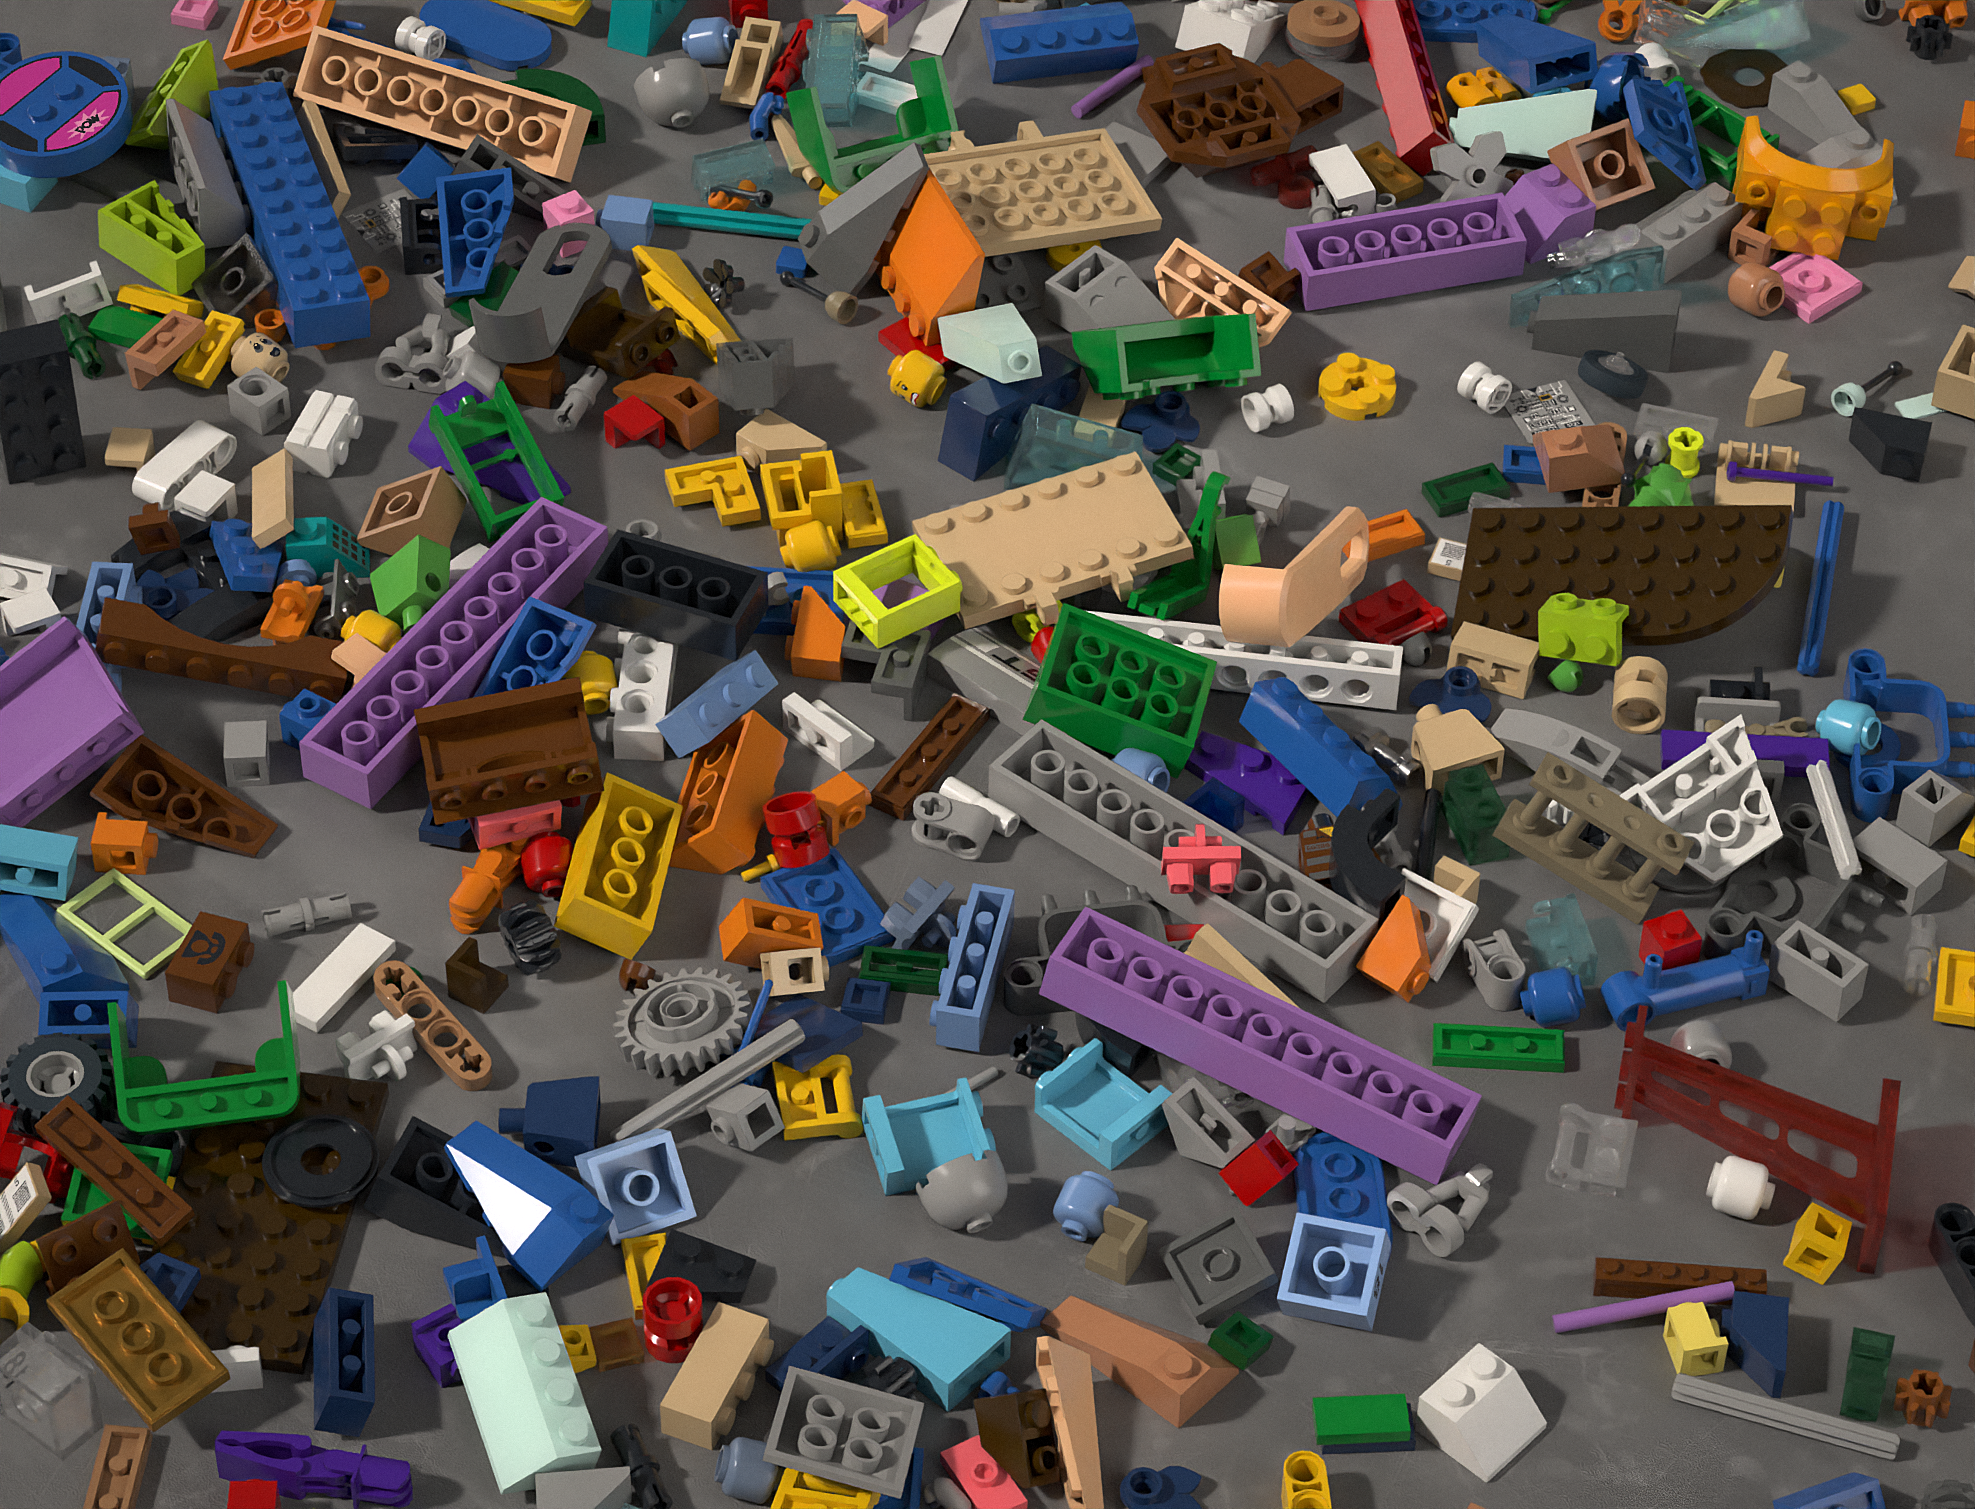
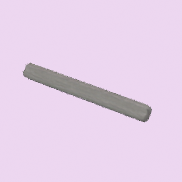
(713, 1081)
(1786, 1416)

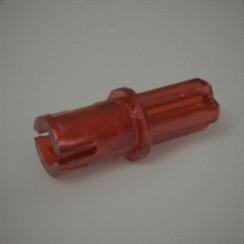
(1282, 166)

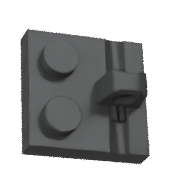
(1218, 1265)

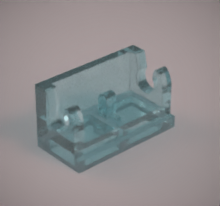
(731, 165)
(1563, 938)

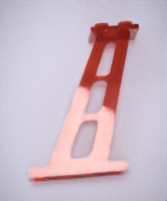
(1872, 1144)

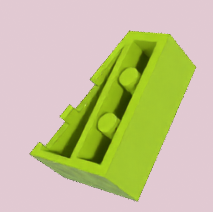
(152, 239)

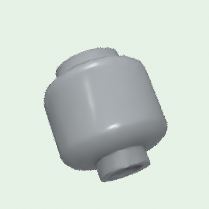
(475, 370)
(1703, 1041)

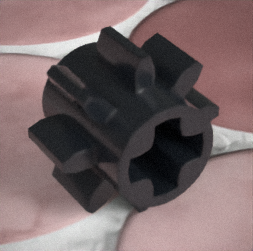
(1929, 37)
(1036, 1051)
(891, 1376)

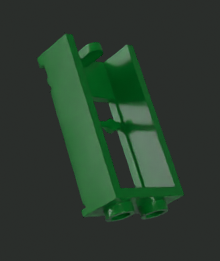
(1724, 124)
(480, 423)

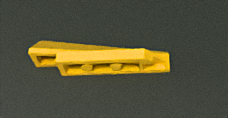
(673, 285)

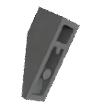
(528, 186)

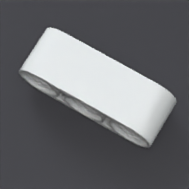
(169, 471)

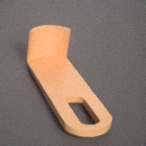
(1287, 603)

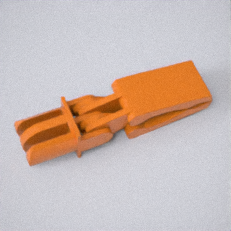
(484, 884)

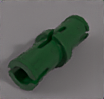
(81, 346)

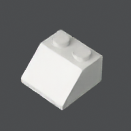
(1479, 1413)

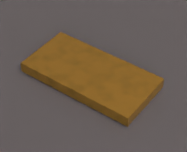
(138, 1340)

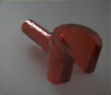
(664, 363)

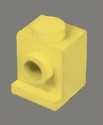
(1694, 1340)

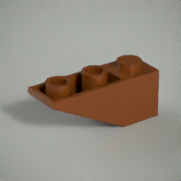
(687, 407)

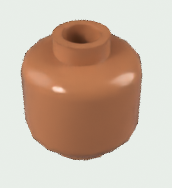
(1756, 289)

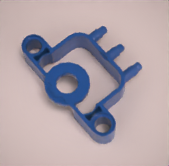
(1881, 775)

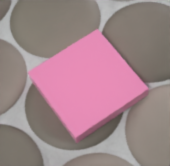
(1814, 285)

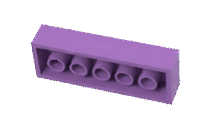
(1405, 251)

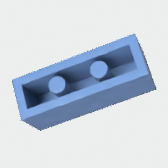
(716, 704)

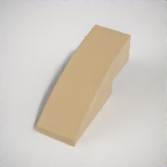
(752, 62)

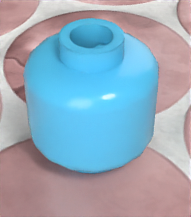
(1848, 724)

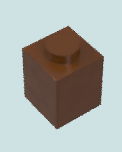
(535, 381)

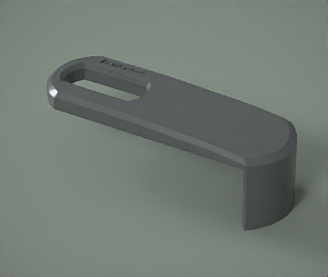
(540, 304)

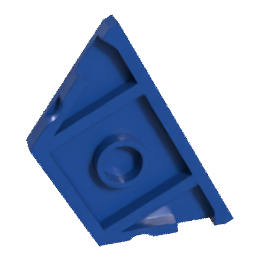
(1665, 127)

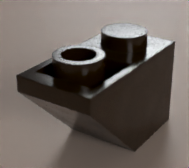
(1019, 1435)

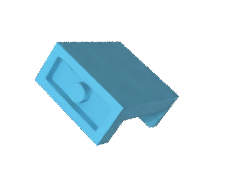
(1099, 1106)
(923, 1135)

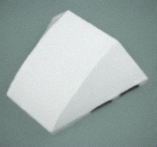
(1715, 802)

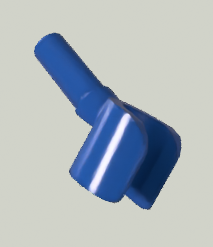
(996, 1384)

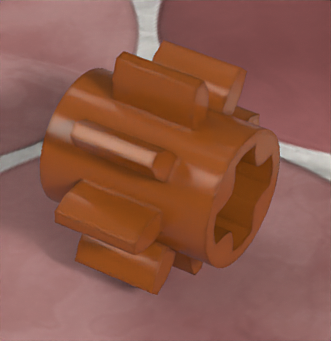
(1922, 1398)

